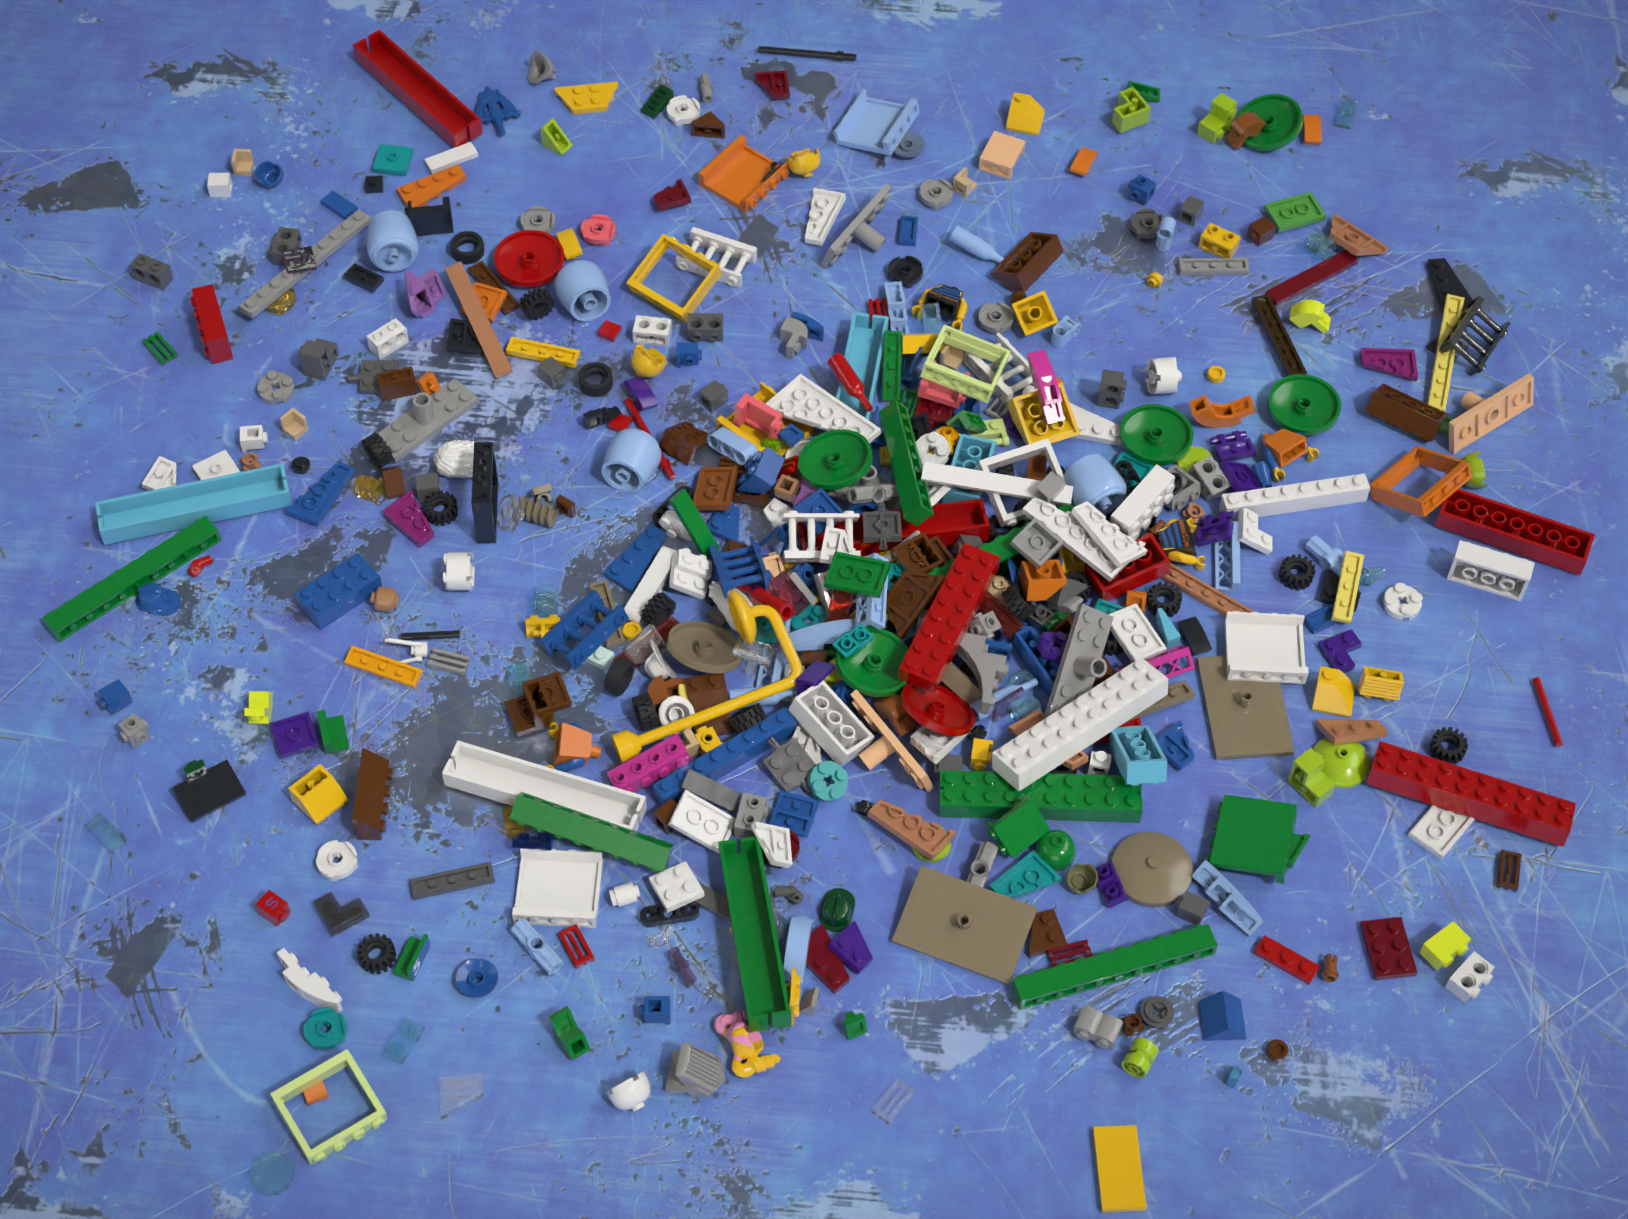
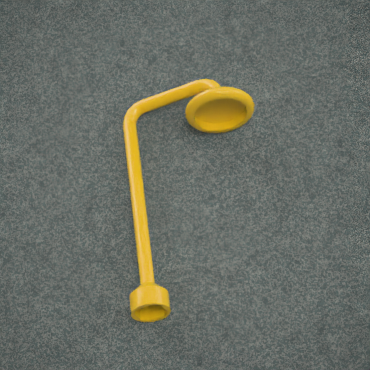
(630, 744)

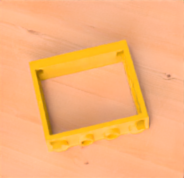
(665, 242)

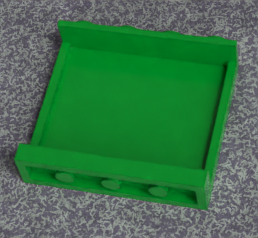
(1253, 836)

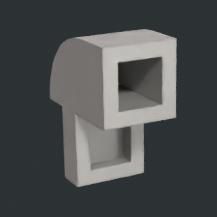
(795, 334)

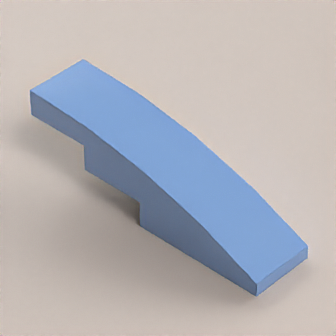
(896, 306)
(823, 633)
(1228, 897)

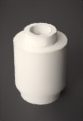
(624, 894)

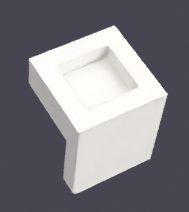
(219, 184)

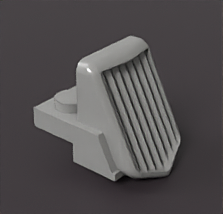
(694, 1072)

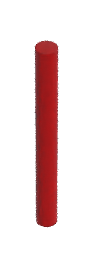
(1547, 712)

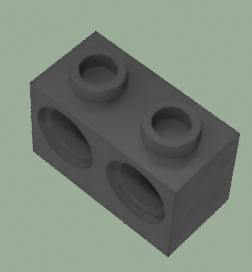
(284, 240)
(151, 272)
(705, 327)
(1111, 389)

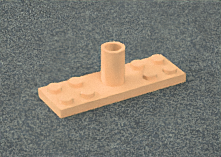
(1489, 413)
(887, 745)

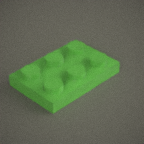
(1294, 212)

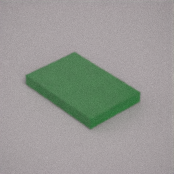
(857, 574)

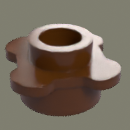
(1136, 1020)

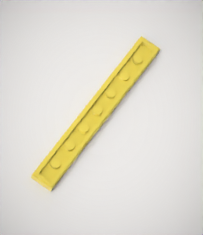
(1444, 361)

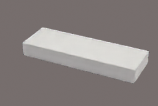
(451, 157)

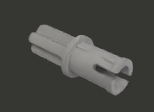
(706, 88)

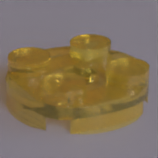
(283, 304)

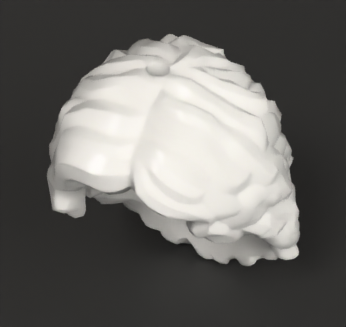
(455, 459)

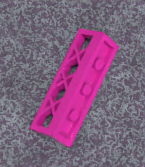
(1169, 655)

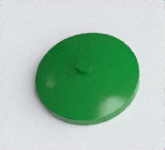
(1282, 121)
(1304, 404)
(1156, 434)
(835, 459)
(875, 666)

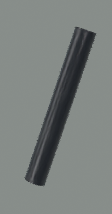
(430, 635)

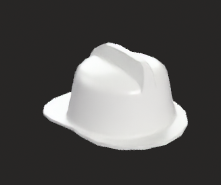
(656, 665)

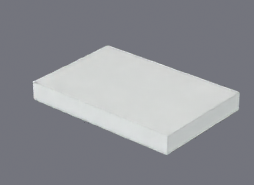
(1136, 634)
(701, 821)
(1440, 830)

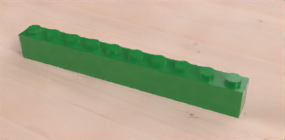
(125, 582)
(1114, 966)

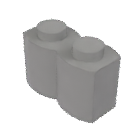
(1098, 1027)

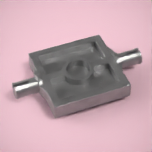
(789, 764)

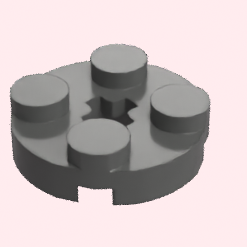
(1140, 228)

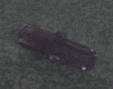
(682, 966)

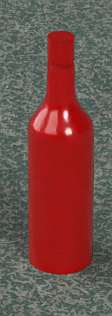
(848, 379)
(762, 596)

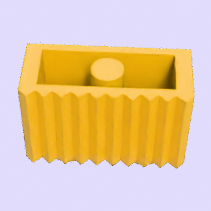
(1380, 683)

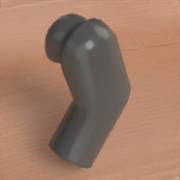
(789, 892)

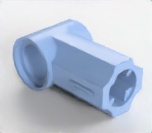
(1165, 234)

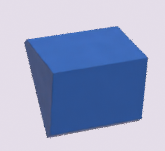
(1222, 1017)

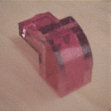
(785, 589)

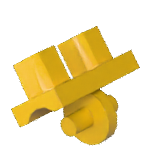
(540, 626)

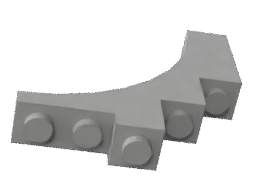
(986, 666)

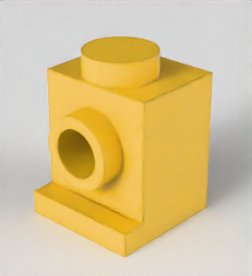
(706, 746)
(981, 754)

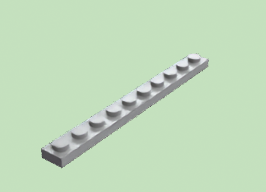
(322, 250)

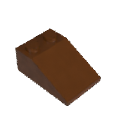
(706, 692)

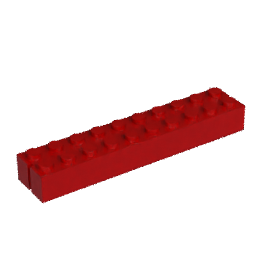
(418, 89)
(947, 523)
(1471, 793)

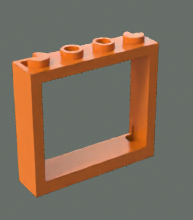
(1458, 474)

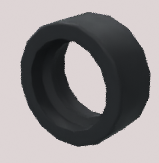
(471, 256)
(598, 389)
(619, 676)

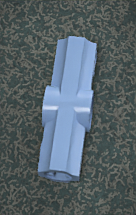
(1328, 557)
(544, 955)

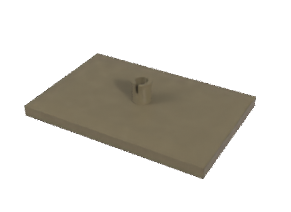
(1243, 716)
(965, 925)

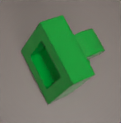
(854, 1025)

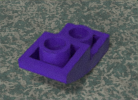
(641, 391)
(1111, 884)

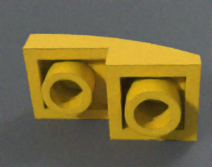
(569, 243)

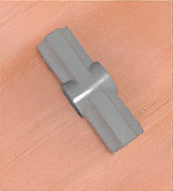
(872, 493)
(984, 862)

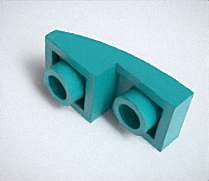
(853, 641)

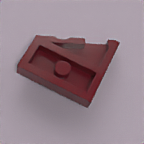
(774, 83)
(672, 196)

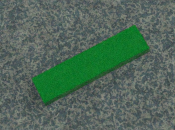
(891, 366)
(693, 522)

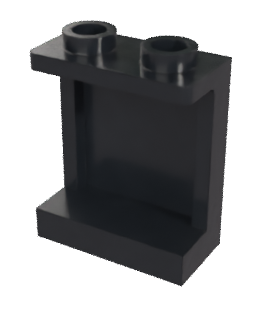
(431, 219)

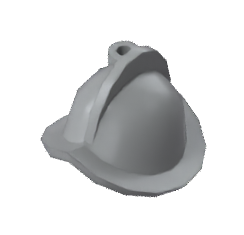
(540, 68)

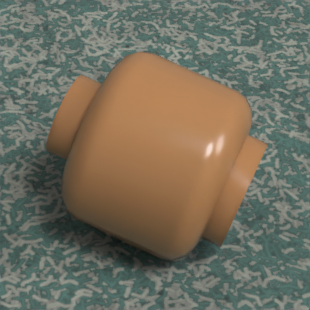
(385, 599)

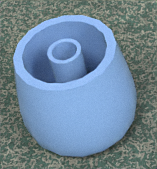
(392, 241)
(583, 281)
(630, 460)
(1097, 483)

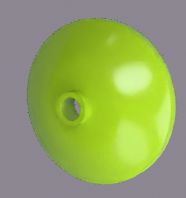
(1344, 770)

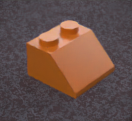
(1041, 582)

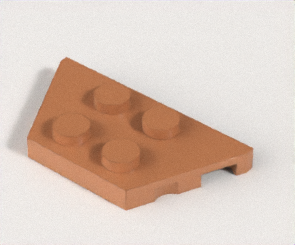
(1354, 239)

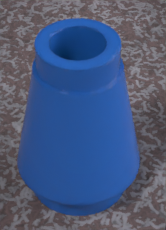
(1262, 474)

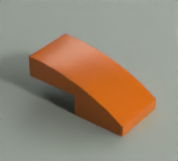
(1312, 129)
(1083, 161)

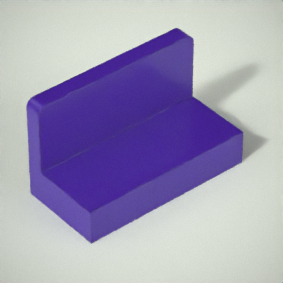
(813, 675)

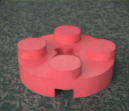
(603, 237)

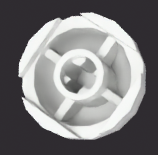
(631, 1093)

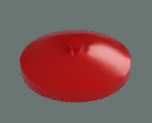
(529, 258)
(940, 711)

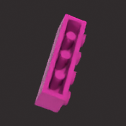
(650, 765)

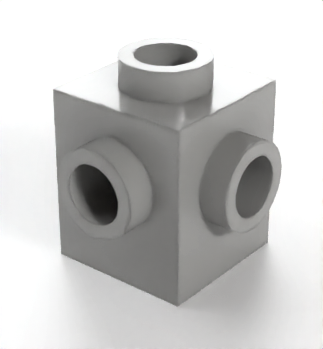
(984, 624)
(134, 730)

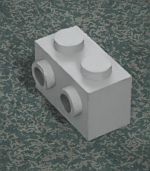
(751, 809)

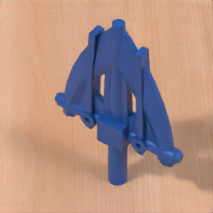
(491, 98)

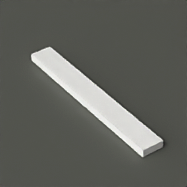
(988, 482)

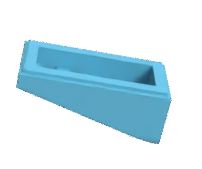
(1167, 630)

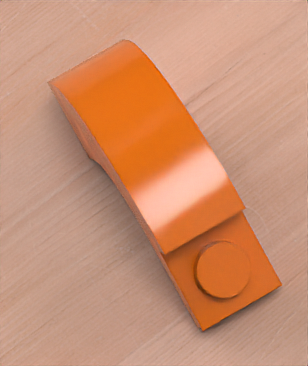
(1221, 415)

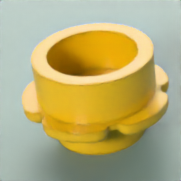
(1154, 280)

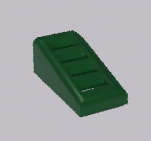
(661, 92)

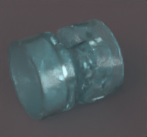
(1320, 244)
(545, 601)

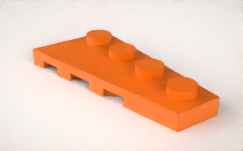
(431, 186)

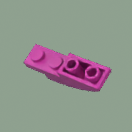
(1046, 385)

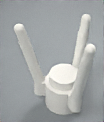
(418, 648)

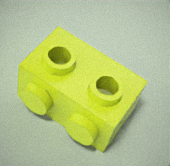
(1445, 946)

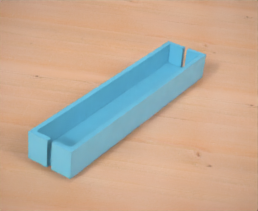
(865, 356)
(185, 503)

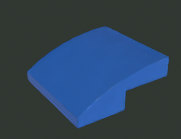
(794, 813)

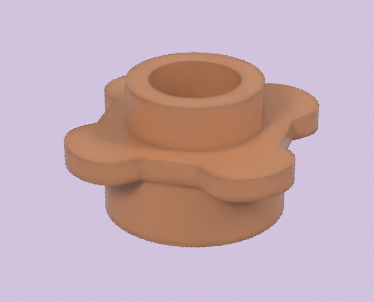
(250, 461)
(1193, 507)

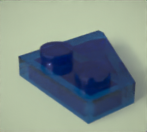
(523, 840)

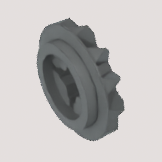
(1160, 1004)

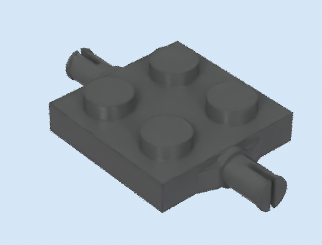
(367, 374)
(882, 526)

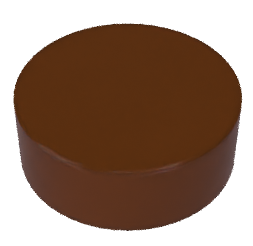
(1017, 296)
(1277, 1050)

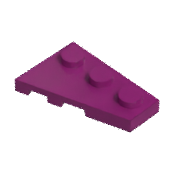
(1391, 361)
(408, 518)

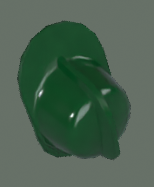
(837, 909)

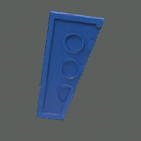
(320, 498)
(636, 559)

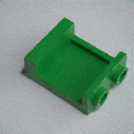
(1018, 827)

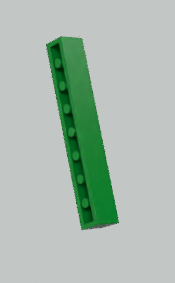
(905, 463)
(591, 831)

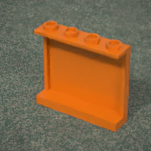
(738, 175)

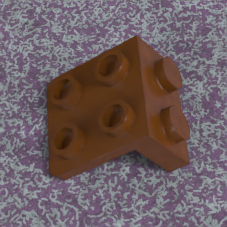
(682, 441)

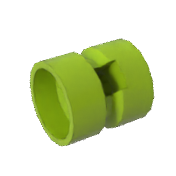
(1140, 1057)

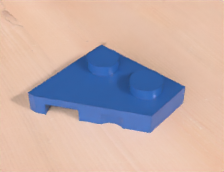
(725, 524)
(1176, 746)

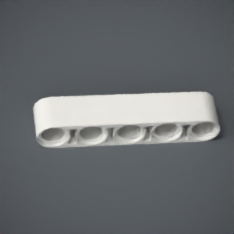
(651, 584)

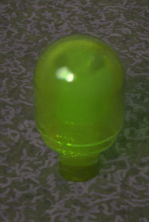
(772, 443)

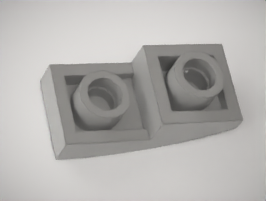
(1069, 606)

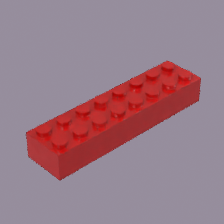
(1516, 530)
(949, 618)

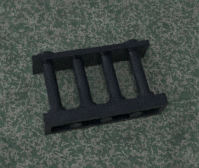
(1459, 331)

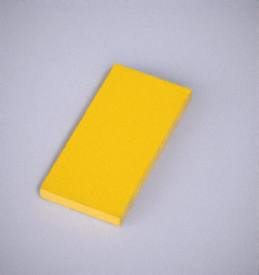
(1119, 1168)

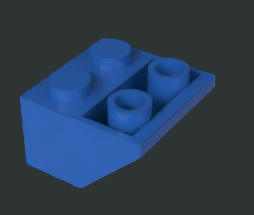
(761, 472)

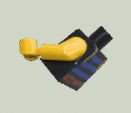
(950, 303)
(1178, 542)

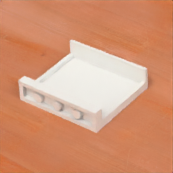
(1265, 647)
(558, 888)

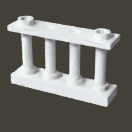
(723, 245)
(986, 374)
(812, 553)

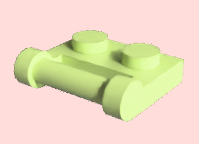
(995, 430)

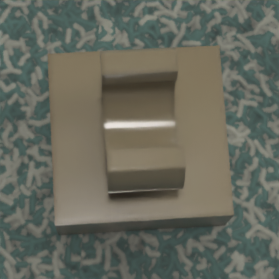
(542, 490)

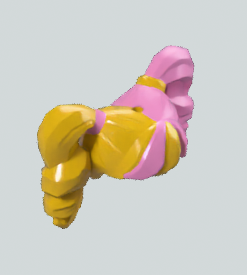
(744, 1045)

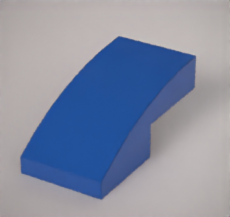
(814, 328)

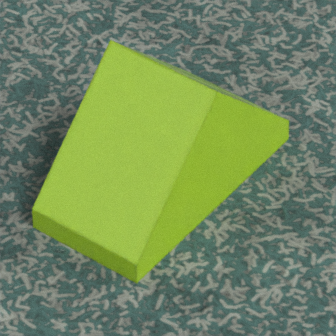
(554, 138)

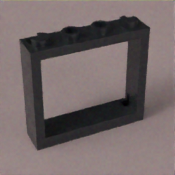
(484, 495)

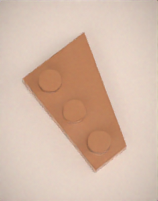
(1347, 731)

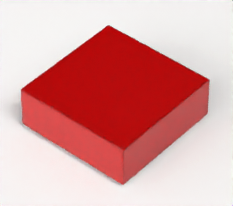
(609, 330)
(620, 423)

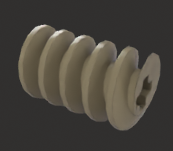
(539, 513)

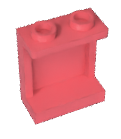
(941, 394)
(758, 416)

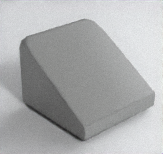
(810, 1001)

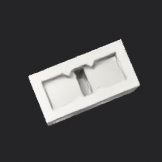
(652, 331)
(387, 339)
(1467, 975)

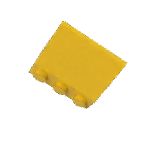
(1030, 422)

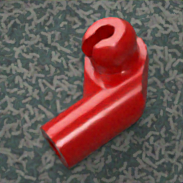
(197, 565)

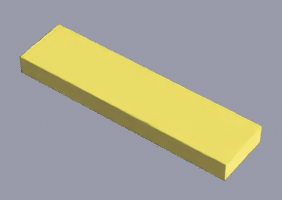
(1347, 587)

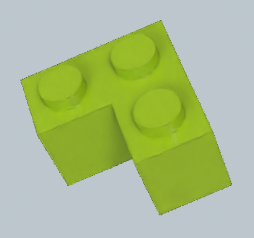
(1130, 110)
(1219, 119)
(1309, 779)

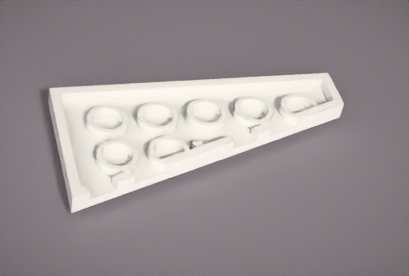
(814, 406)
(1090, 425)
(1074, 536)

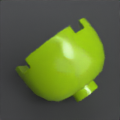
(1477, 470)

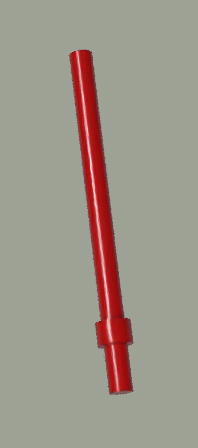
(665, 464)

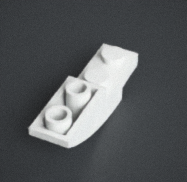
(310, 987)

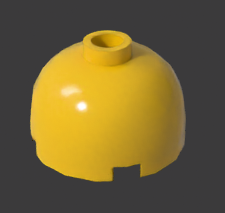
(804, 161)
(647, 362)

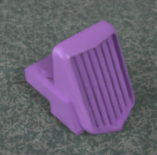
(424, 292)

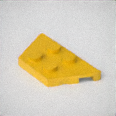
(588, 97)

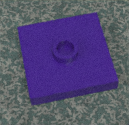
(1239, 476)
(294, 735)

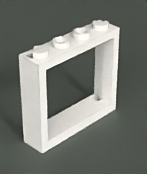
(1010, 457)

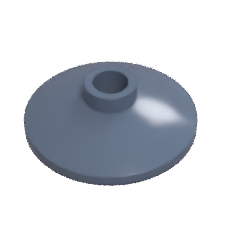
(910, 145)

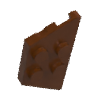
(910, 598)

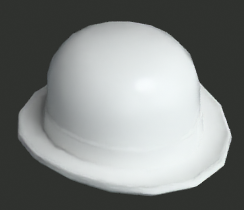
(674, 709)

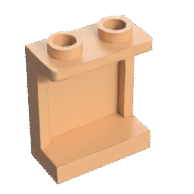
(1001, 154)

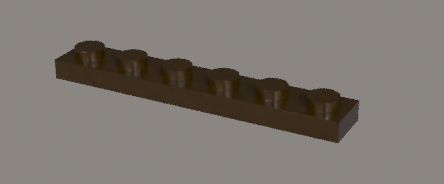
(1278, 335)

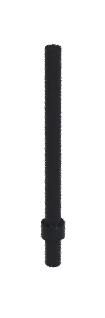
(839, 55)

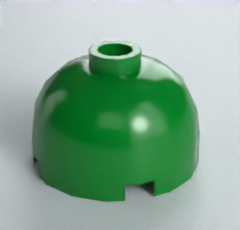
(1056, 849)

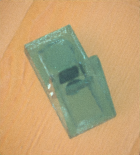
(931, 318)

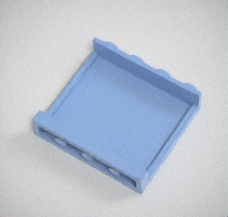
(875, 124)

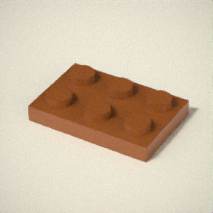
(715, 488)

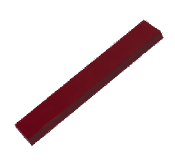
(1311, 277)

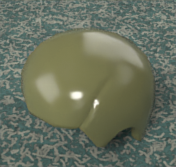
(1082, 878)

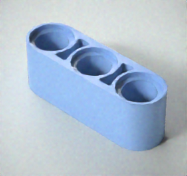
(732, 445)

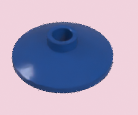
(1014, 572)
(474, 970)

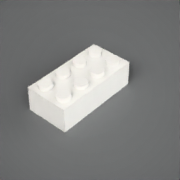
(1144, 502)
(1490, 570)
(831, 723)

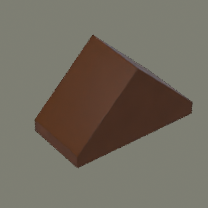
(708, 126)
(393, 481)

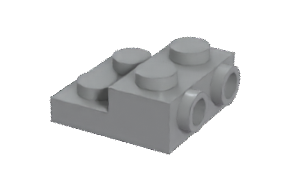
(1189, 490)
(1037, 543)

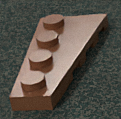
(1036, 717)
(921, 835)

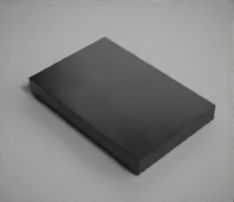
(209, 791)

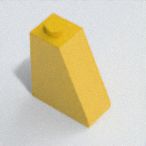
(912, 342)

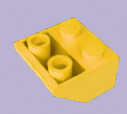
(318, 794)

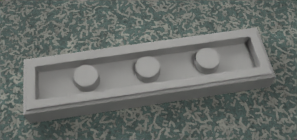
(1213, 266)

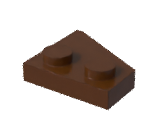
(1045, 933)

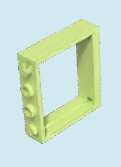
(957, 380)
(312, 1078)

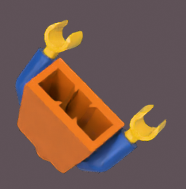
(1284, 448)
(571, 746)

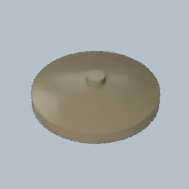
(703, 647)
(1153, 869)

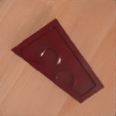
(824, 962)

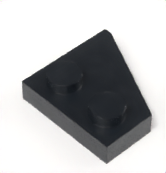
(462, 338)
(1329, 589)

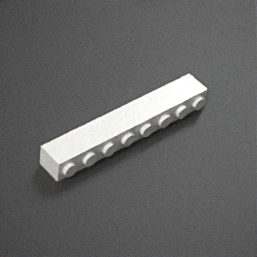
(1298, 496)

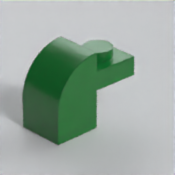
(568, 1033)

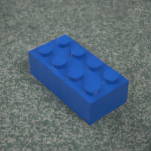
(338, 591)

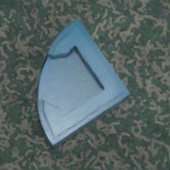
(1234, 1076)

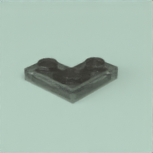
(340, 918)

